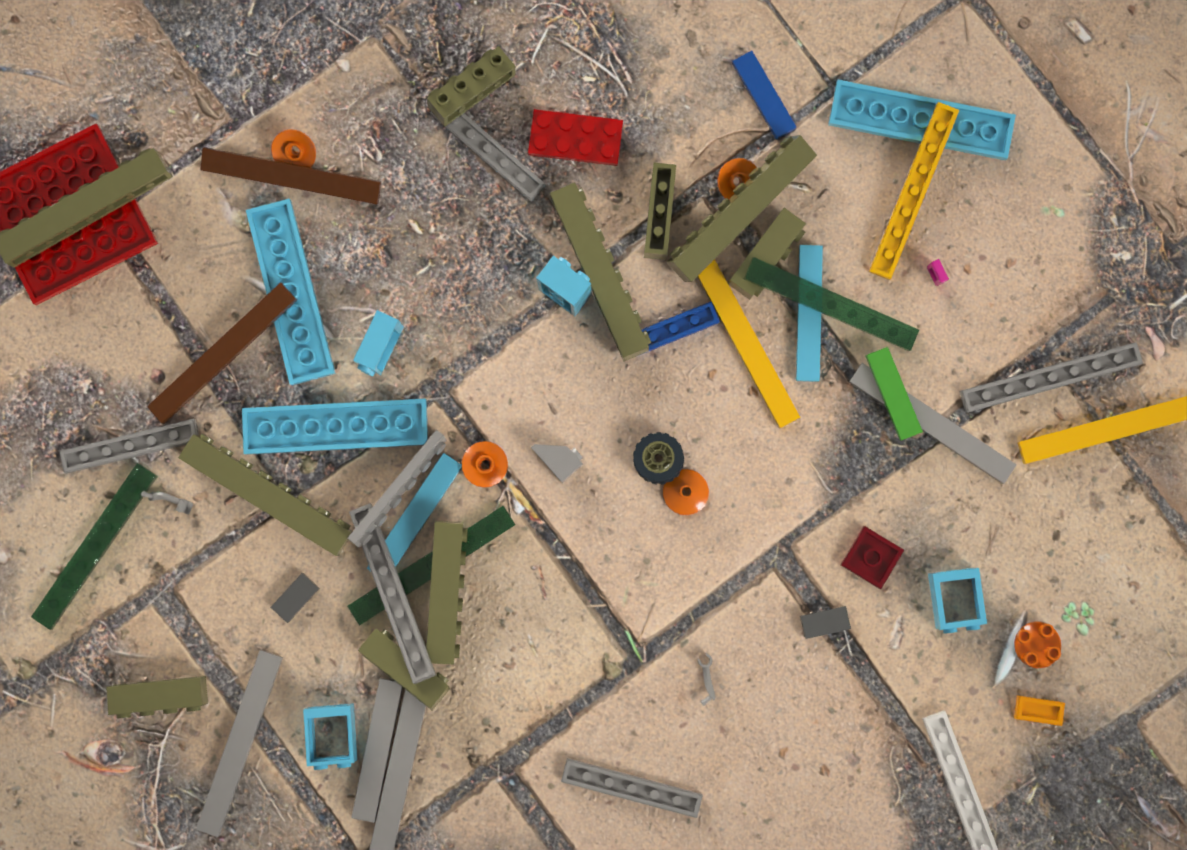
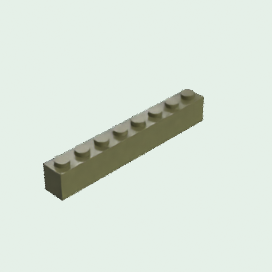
(83, 207)
(741, 208)
(597, 265)
(265, 494)

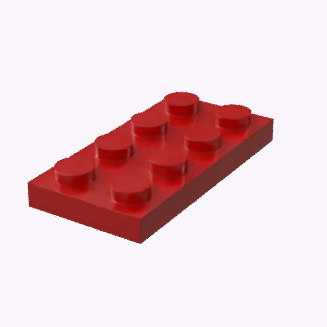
(575, 137)

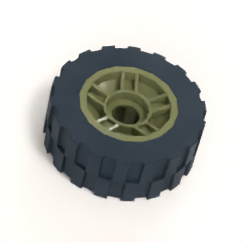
(658, 471)

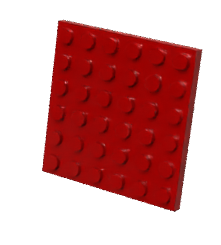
(90, 251)

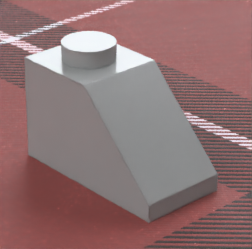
(559, 459)

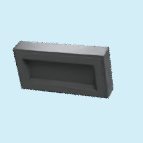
(295, 597)
(825, 622)

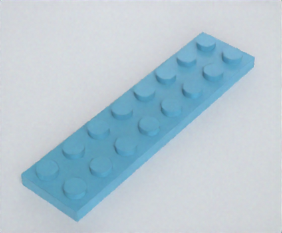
(908, 115)
(284, 261)
(334, 426)

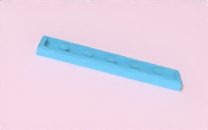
(808, 319)
(421, 507)

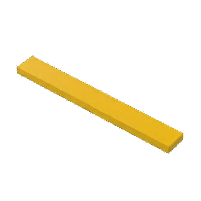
(913, 191)
(748, 345)
(1103, 430)

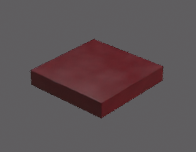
(872, 557)

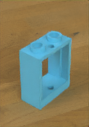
(378, 344)
(937, 603)
(310, 742)

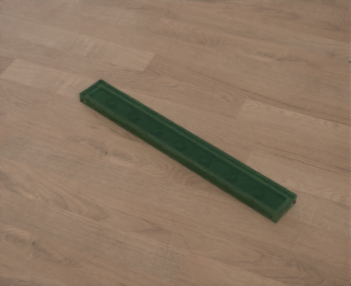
(831, 304)
(94, 547)
(420, 571)

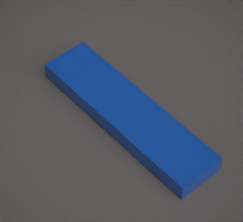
(764, 95)
(681, 325)

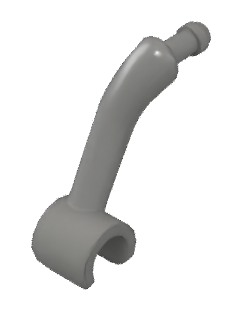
(183, 505)
(707, 680)

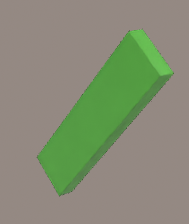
(893, 393)

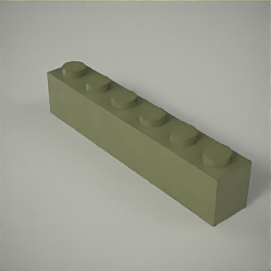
(444, 592)

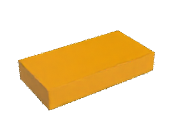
(1039, 710)

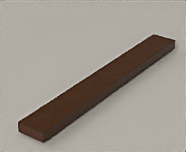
(290, 175)
(222, 353)

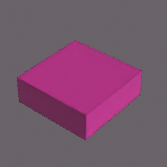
(937, 272)

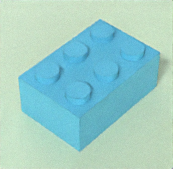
(564, 285)

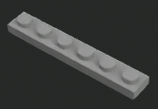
(393, 494)

